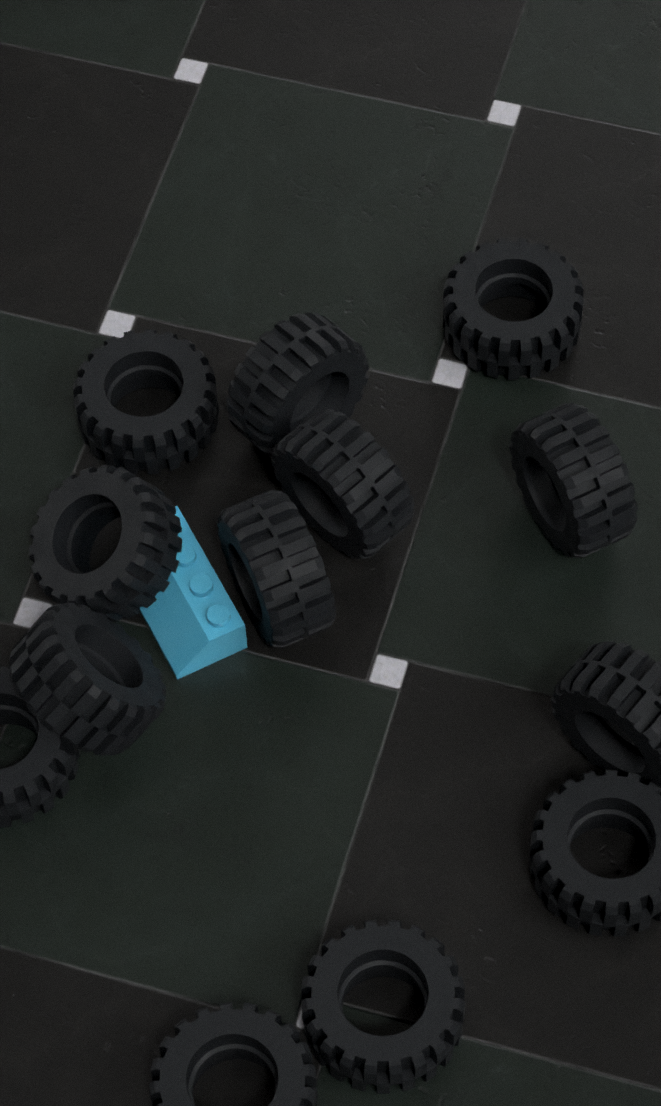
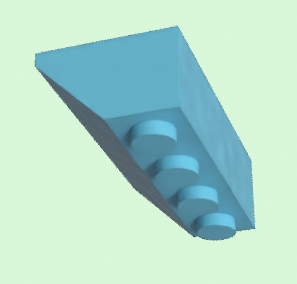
(194, 614)

